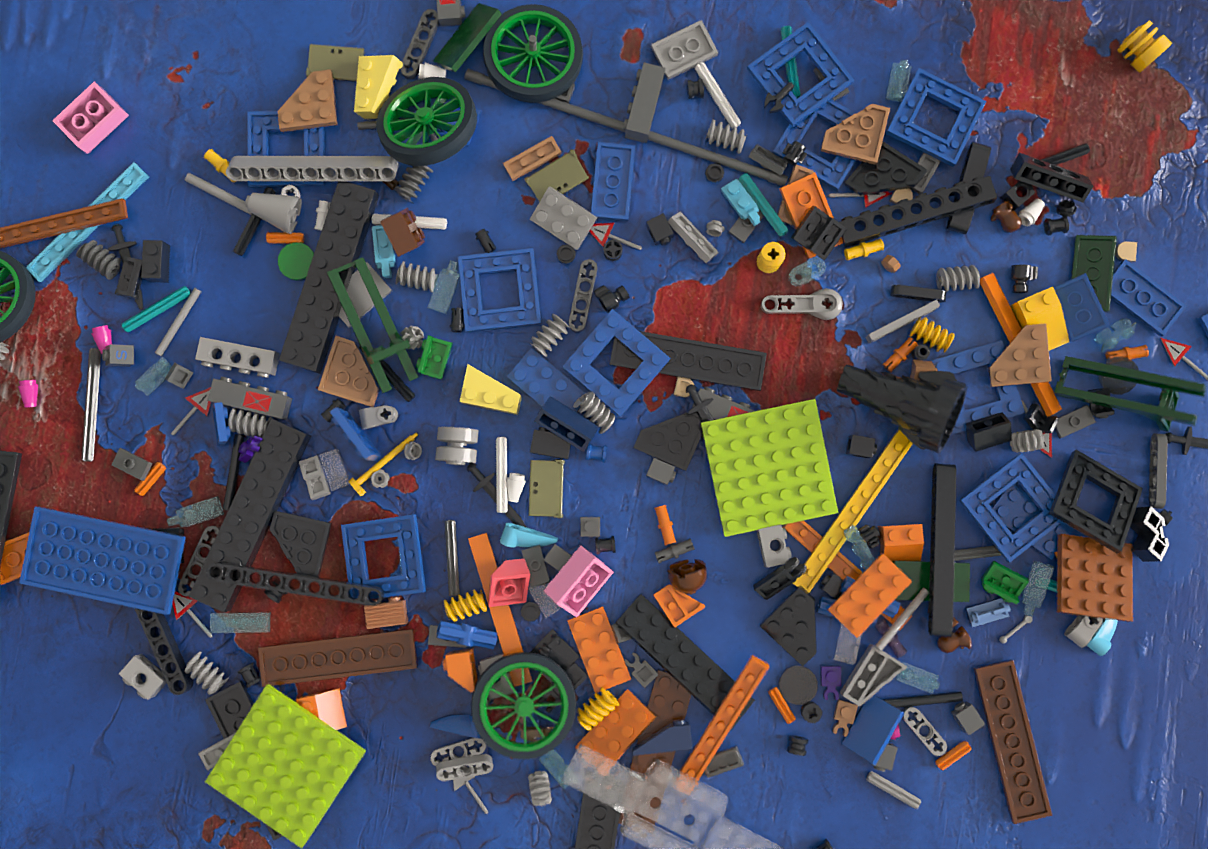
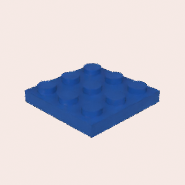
(354, 434)

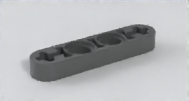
(420, 44)
(585, 296)
(1158, 470)
(196, 559)

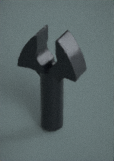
(778, 97)

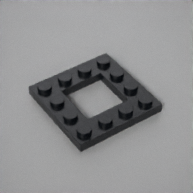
(1127, 494)

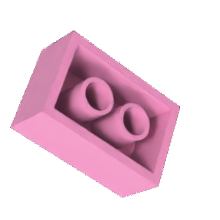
(90, 118)
(578, 581)

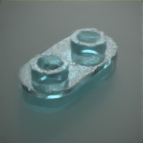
(806, 271)

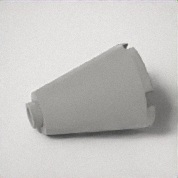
(275, 209)

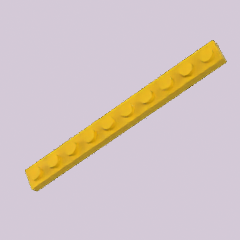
(854, 510)

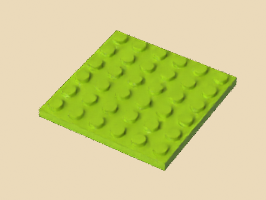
(769, 467)
(285, 766)

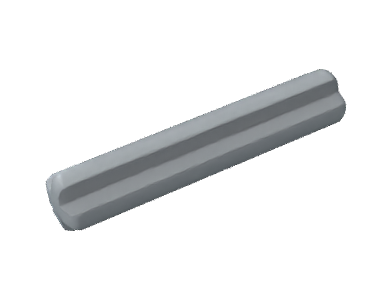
(893, 789)

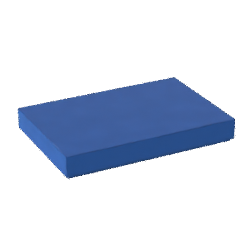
(1081, 307)
(873, 729)

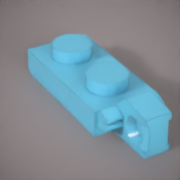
(741, 201)
(383, 251)

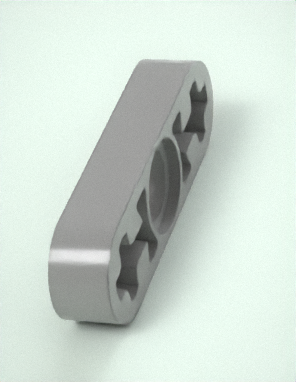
(471, 741)
(929, 745)
(452, 774)

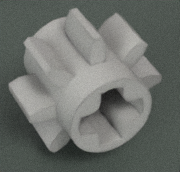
(414, 336)

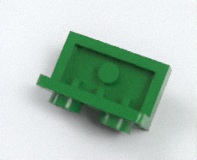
(434, 357)
(1003, 582)

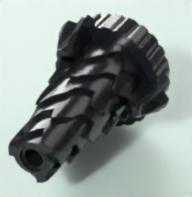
(921, 408)

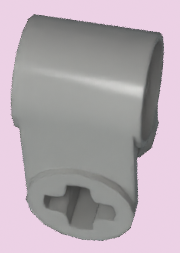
(374, 416)
(1082, 630)

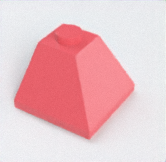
(509, 583)

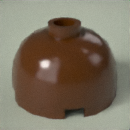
(687, 576)

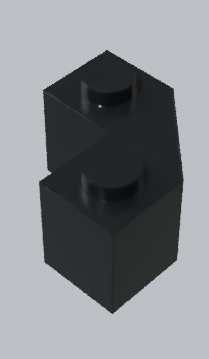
(1150, 542)

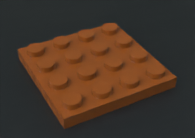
(1094, 579)

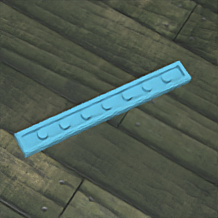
(66, 243)

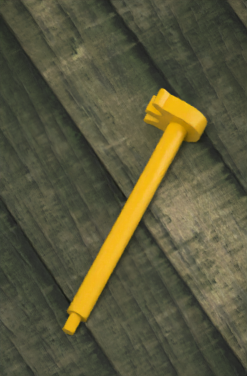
(356, 484)

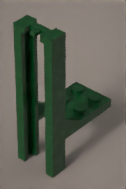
(373, 356)
(1168, 397)

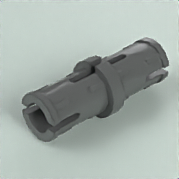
(674, 550)

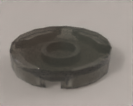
(1119, 386)
(798, 685)

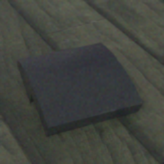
(818, 232)

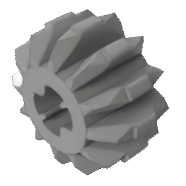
(1027, 440)
(539, 788)

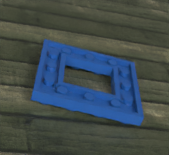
(802, 39)
(259, 125)
(923, 140)
(828, 173)
(478, 319)
(616, 326)
(1008, 396)
(978, 500)
(410, 554)

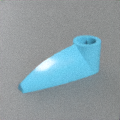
(521, 536)
(1101, 639)

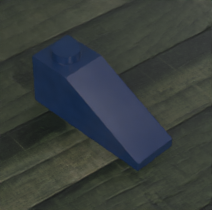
(669, 738)

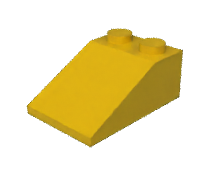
(1042, 309)

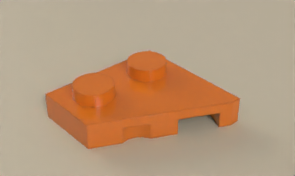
(677, 604)

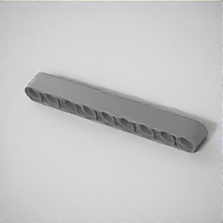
(262, 168)

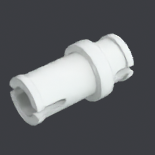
(322, 212)

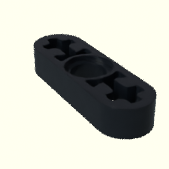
(918, 293)

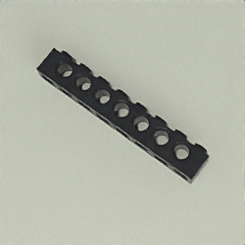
(985, 196)

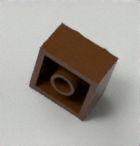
(403, 231)

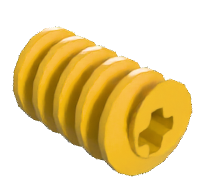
(771, 257)
(932, 334)
(466, 605)
(597, 709)

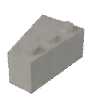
(870, 675)

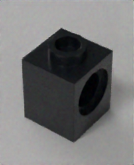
(1011, 196)
(660, 230)
(861, 446)

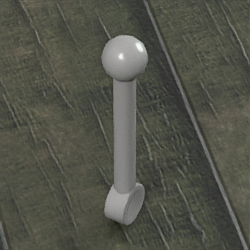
(1027, 619)

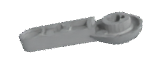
(808, 304)

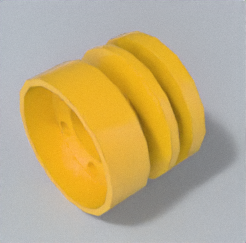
(1144, 46)

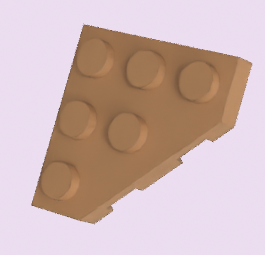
(310, 104)
(858, 135)
(1024, 359)
(348, 374)

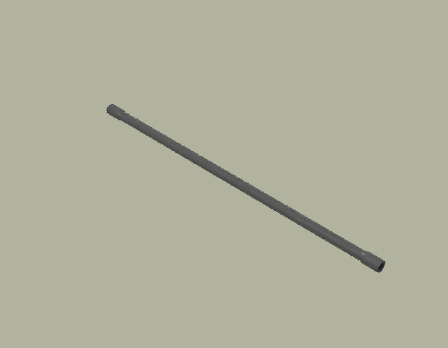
(770, 176)

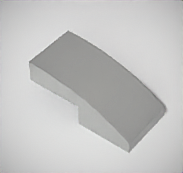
(314, 477)

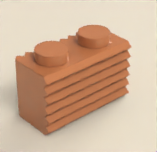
(386, 613)

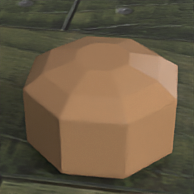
(890, 264)

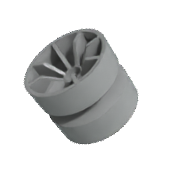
(456, 438)

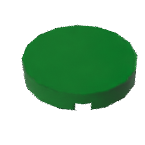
(295, 261)

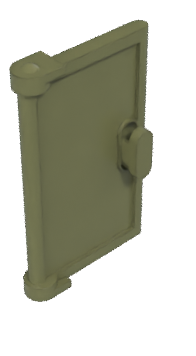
(342, 63)
(562, 174)
(547, 493)

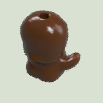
(1008, 218)
(958, 639)

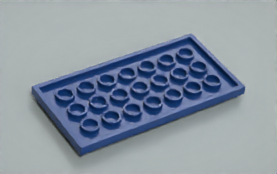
(102, 560)

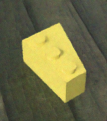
(374, 83)
(488, 393)

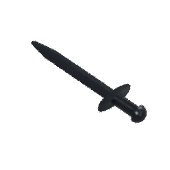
(122, 247)
(700, 405)
(1187, 440)
(491, 490)

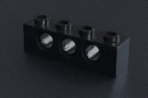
(1051, 177)

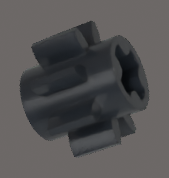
(794, 153)
(870, 535)

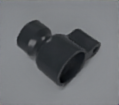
(1020, 275)
(609, 299)

